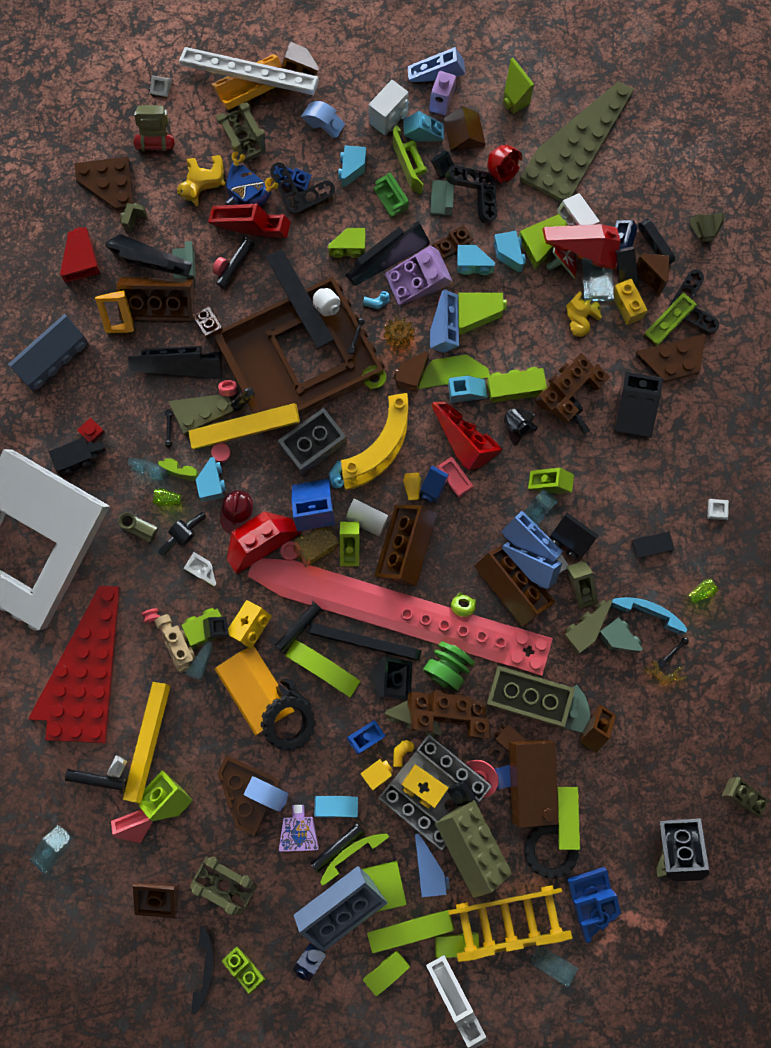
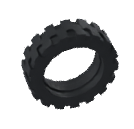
(302, 736)
(535, 865)

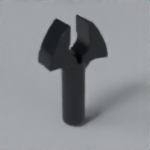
(290, 690)

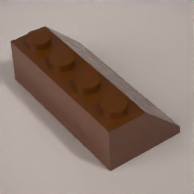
(158, 298)
(405, 544)
(513, 587)

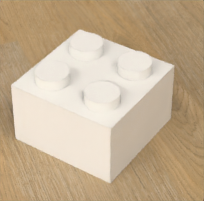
(388, 107)

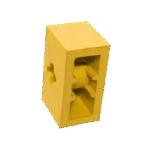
(629, 302)
(249, 624)
(377, 774)
(436, 788)

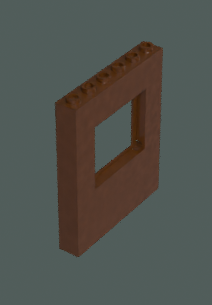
(261, 364)

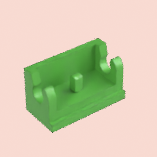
(391, 195)

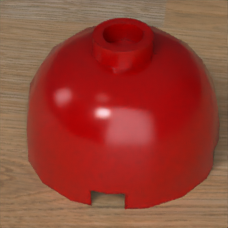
(504, 162)

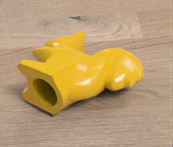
(577, 313)

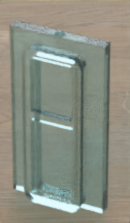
(597, 282)

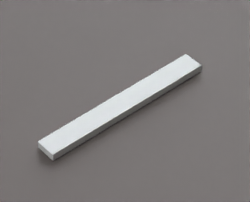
(249, 71)

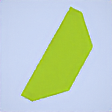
(442, 369)

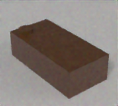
(533, 783)

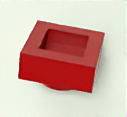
(90, 430)

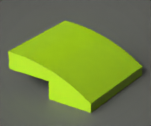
(389, 883)

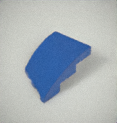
(593, 901)

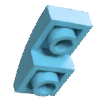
(336, 806)

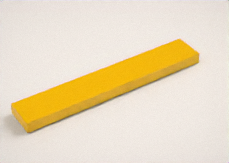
(244, 426)
(146, 742)

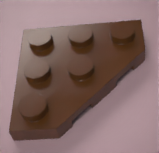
(107, 180)
(234, 780)

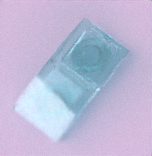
(153, 470)

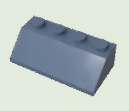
(48, 353)
(339, 909)

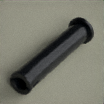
(235, 262)
(298, 627)
(96, 780)
(337, 847)

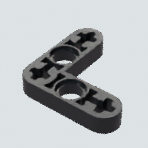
(481, 186)
(300, 197)
(701, 314)

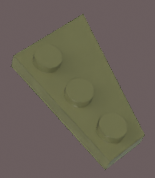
(200, 411)

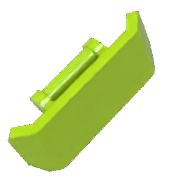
(411, 174)

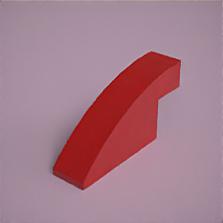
(249, 220)

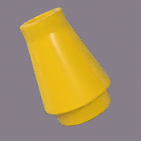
(412, 485)

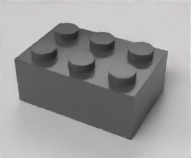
(312, 441)

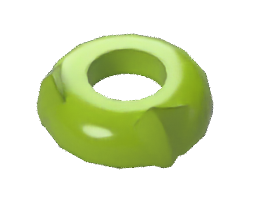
(382, 378)
(463, 611)

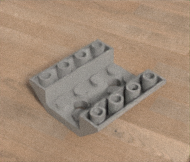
(444, 767)

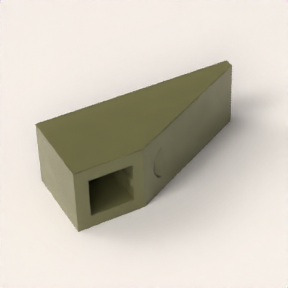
(585, 633)

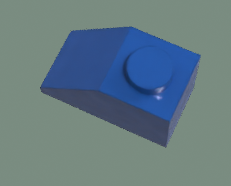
(434, 485)

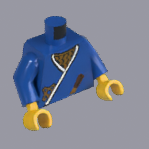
(245, 186)

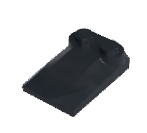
(684, 850)

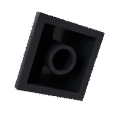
(573, 537)

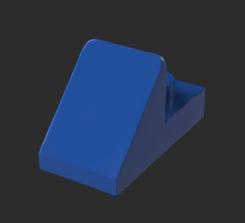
(366, 737)

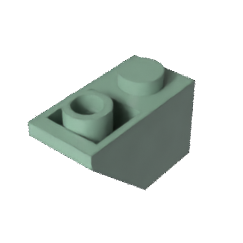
(618, 637)

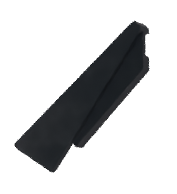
(388, 252)
(146, 256)

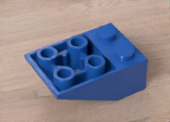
(312, 505)

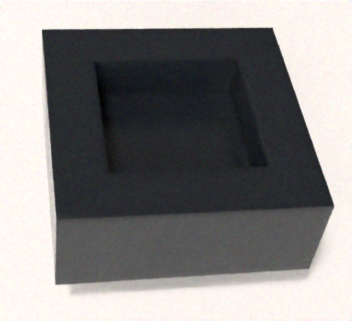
(442, 163)
(461, 793)

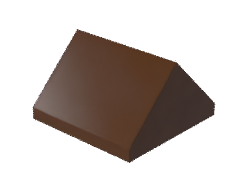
(464, 129)
(653, 271)
(155, 899)

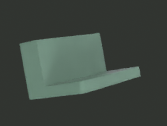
(442, 198)
(187, 254)

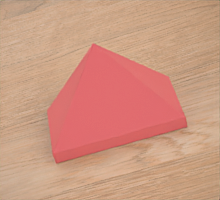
(131, 826)

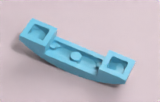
(672, 622)

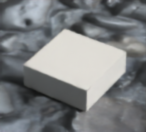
(717, 509)

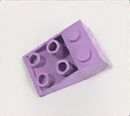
(418, 276)

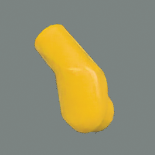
(400, 750)

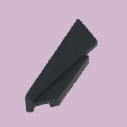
(178, 361)

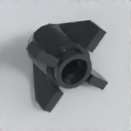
(519, 423)

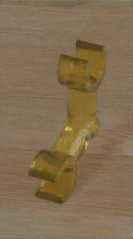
(664, 679)

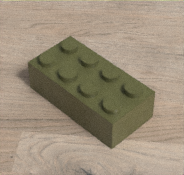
(530, 697)
(473, 849)

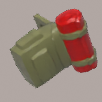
(152, 129)

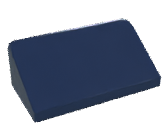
(627, 232)

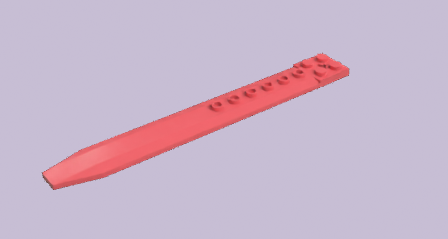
(403, 613)

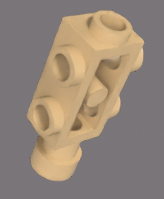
(175, 643)

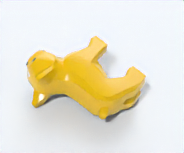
(201, 179)

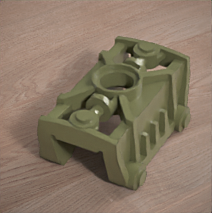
(249, 127)
(218, 896)

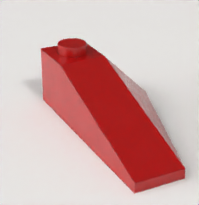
(587, 241)
(467, 443)

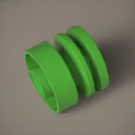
(447, 669)

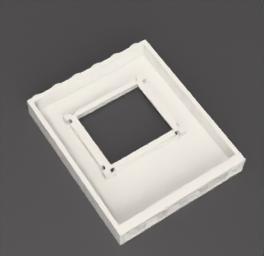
(58, 513)

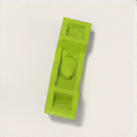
(323, 668)
(332, 871)

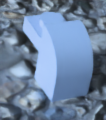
(323, 115)
(266, 794)

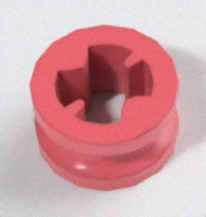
(150, 615)

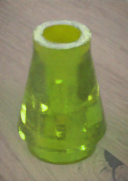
(165, 497)
(704, 590)

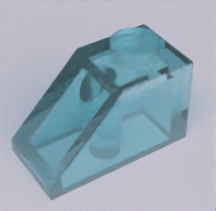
(540, 507)
(51, 848)
(554, 965)

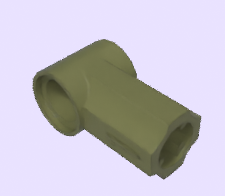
(139, 527)

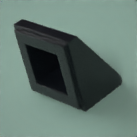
(215, 627)

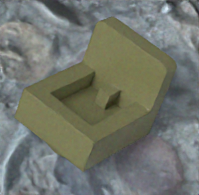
(129, 216)

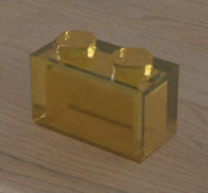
(315, 545)

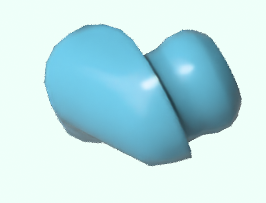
(377, 303)
(335, 476)

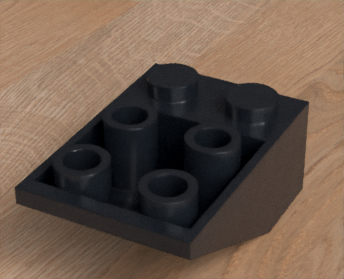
(638, 404)

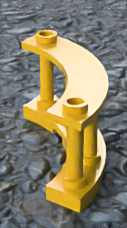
(382, 453)
(511, 942)

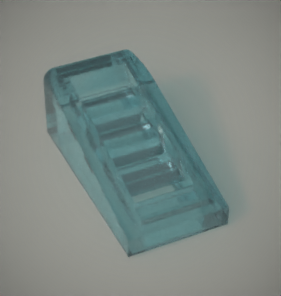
(200, 663)

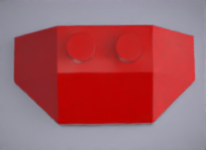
(258, 539)

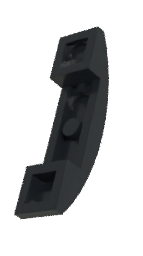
(205, 942)

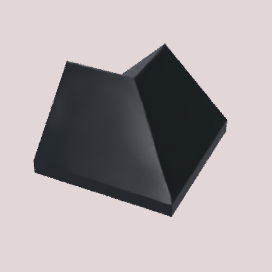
(392, 678)

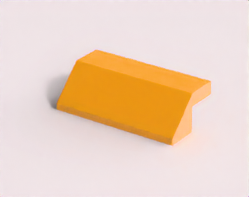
(236, 91)
(250, 686)

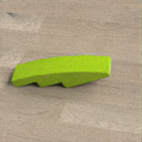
(410, 931)

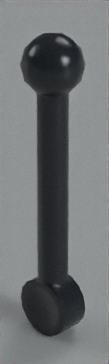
(351, 350)
(168, 413)
(684, 641)

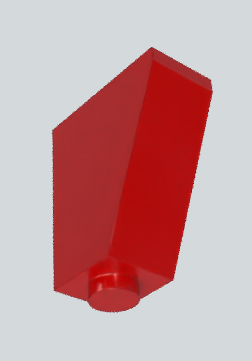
(79, 256)

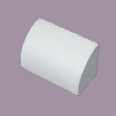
(577, 211)
(369, 518)

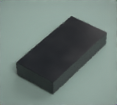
(626, 264)
(653, 545)

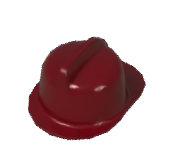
(235, 510)

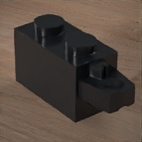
(75, 456)

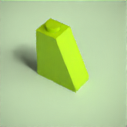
(534, 241)
(479, 309)

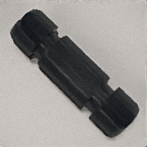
(242, 399)

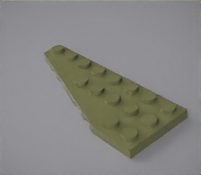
(567, 155)

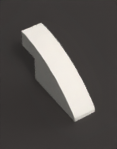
(457, 1003)

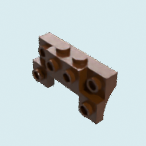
(562, 386)
(448, 708)

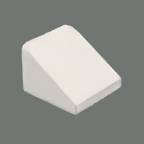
(160, 86)

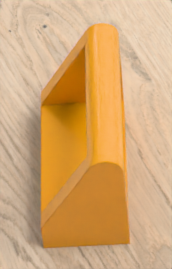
(120, 297)

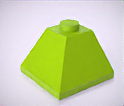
(518, 88)
(164, 798)

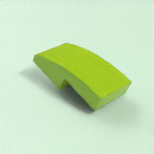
(173, 468)
(452, 944)
(243, 970)
(386, 973)

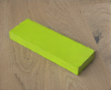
(670, 319)
(568, 818)

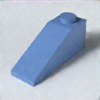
(427, 69)
(445, 325)
(529, 536)
(536, 567)
(430, 873)

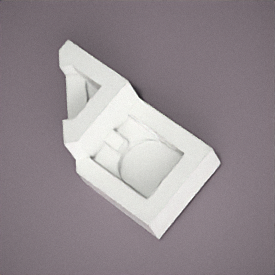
(200, 568)
(117, 767)

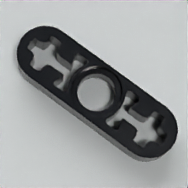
(655, 239)

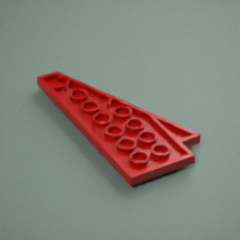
(80, 686)

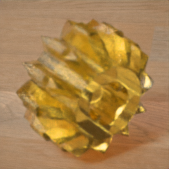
(392, 335)

